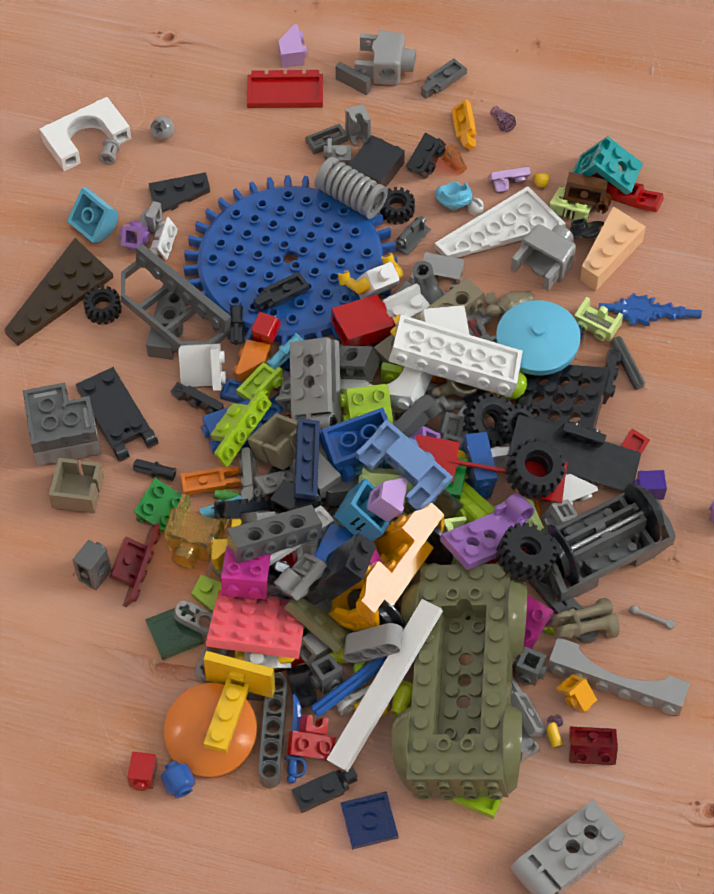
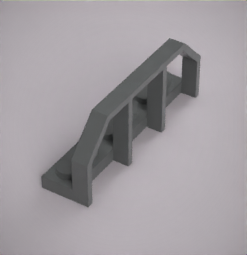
(185, 290)

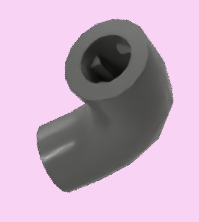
(425, 278)

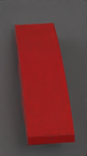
(637, 198)

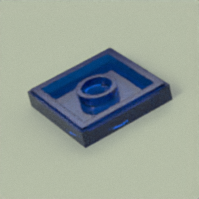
(369, 820)

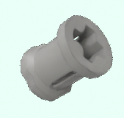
(109, 151)

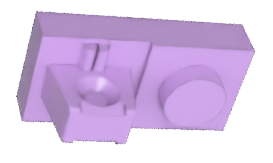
(501, 178)

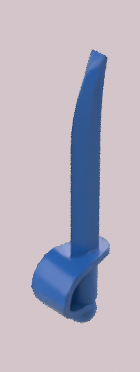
(293, 760)

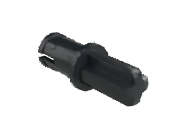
(236, 324)
(154, 469)

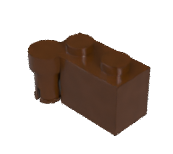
(587, 191)

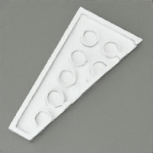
(500, 225)

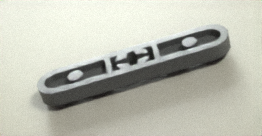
(544, 589)

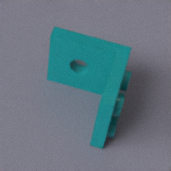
(604, 160)

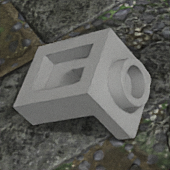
(341, 152)
(152, 216)

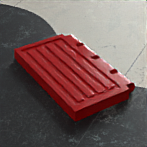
(285, 90)

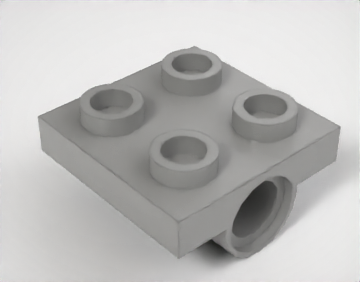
(297, 580)

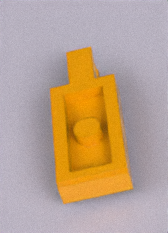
(464, 124)

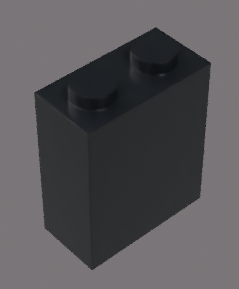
(378, 160)
(345, 566)

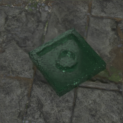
(171, 635)

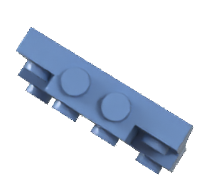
(407, 459)

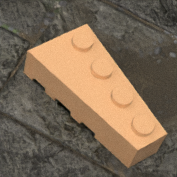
(611, 248)

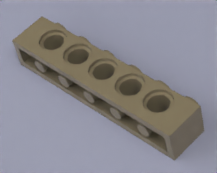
(464, 293)

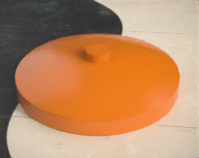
(188, 726)

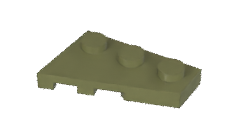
(318, 623)

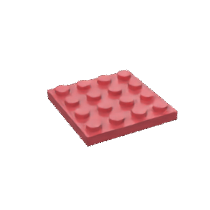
(255, 626)

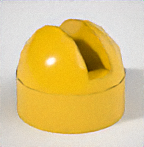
(541, 180)

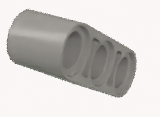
(373, 643)

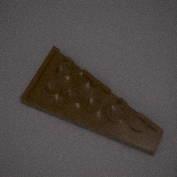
(58, 291)

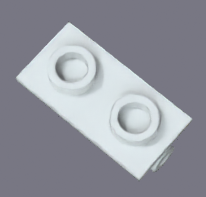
(166, 234)

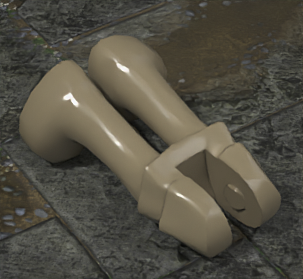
(574, 627)

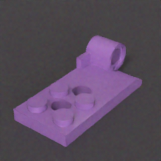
(513, 511)

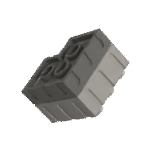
(59, 425)

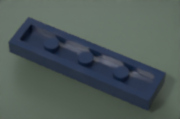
(306, 459)

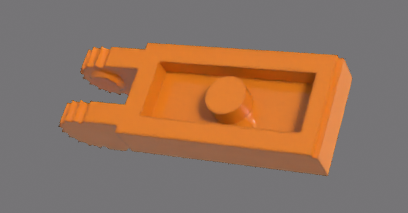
(209, 480)

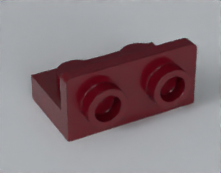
(593, 745)

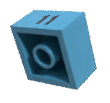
(356, 516)

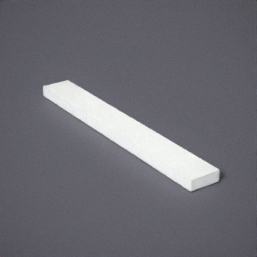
(384, 686)

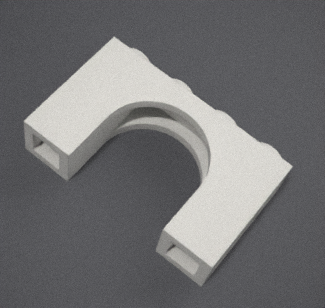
(98, 115)
(402, 391)

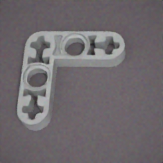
(192, 609)

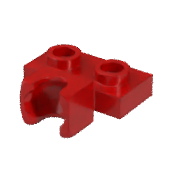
(311, 739)

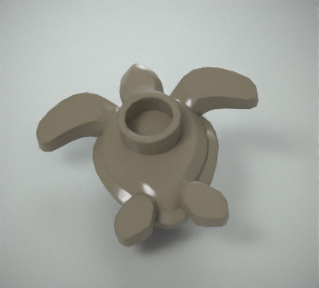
(505, 302)

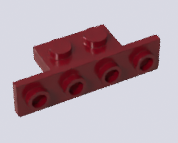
(131, 563)

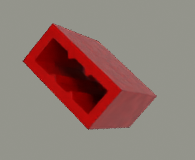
(362, 322)

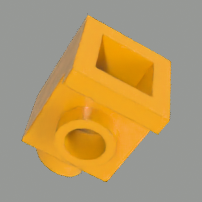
(577, 693)

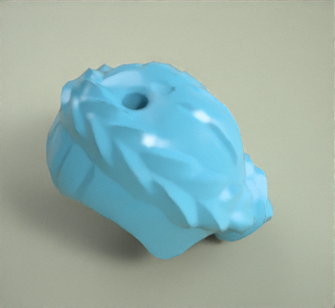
(454, 195)

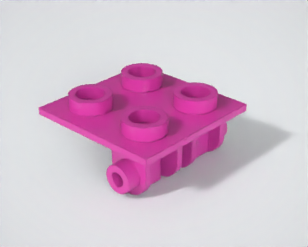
(536, 619)

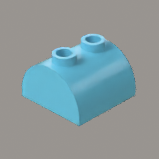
(93, 216)

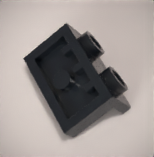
(426, 155)

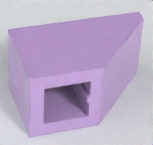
(291, 48)
(388, 499)

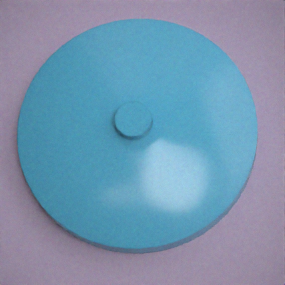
(543, 333)

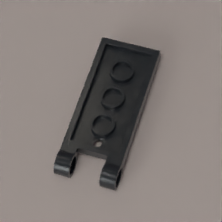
(116, 412)

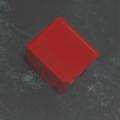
(265, 328)

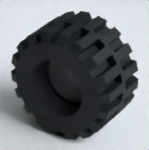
(545, 456)

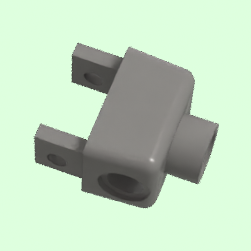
(389, 57)
(547, 253)

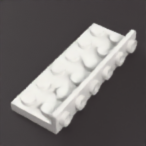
(456, 356)

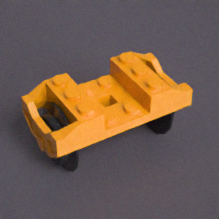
(402, 550)

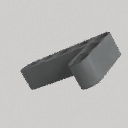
(272, 740)

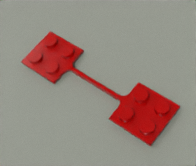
(446, 456)

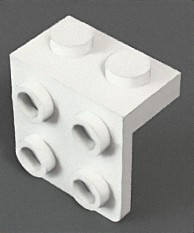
(202, 365)

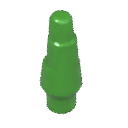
(225, 494)

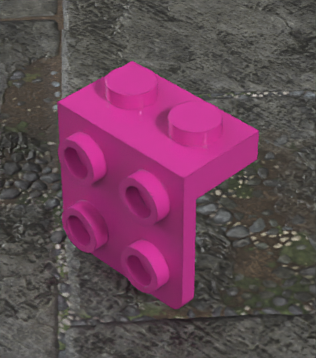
(245, 578)

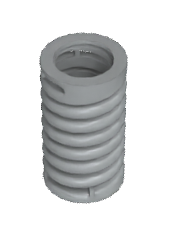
(349, 194)

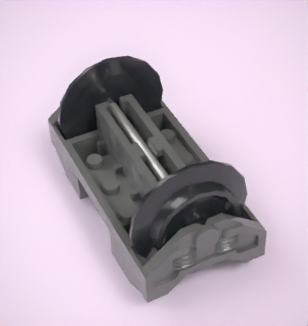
(627, 534)

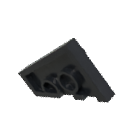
(178, 190)

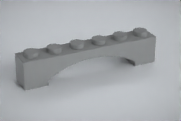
(662, 694)

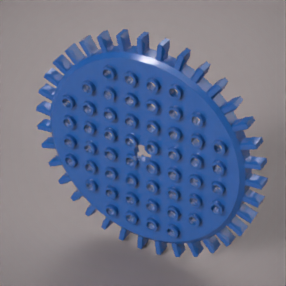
(265, 208)

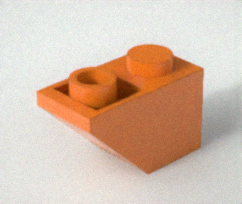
(251, 357)

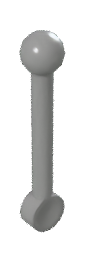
(669, 623)

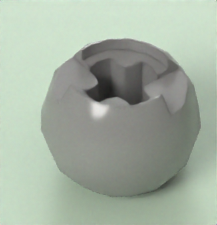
(162, 128)

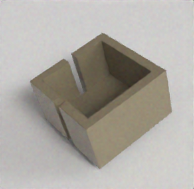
(275, 441)
(73, 490)

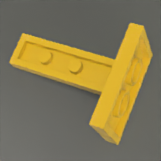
(238, 679)

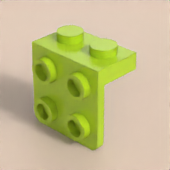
(364, 400)

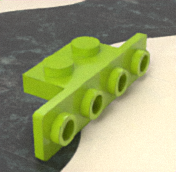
(238, 425)

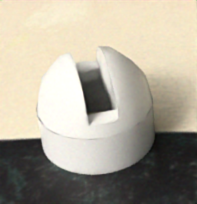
(473, 207)

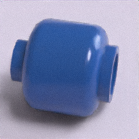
(177, 779)

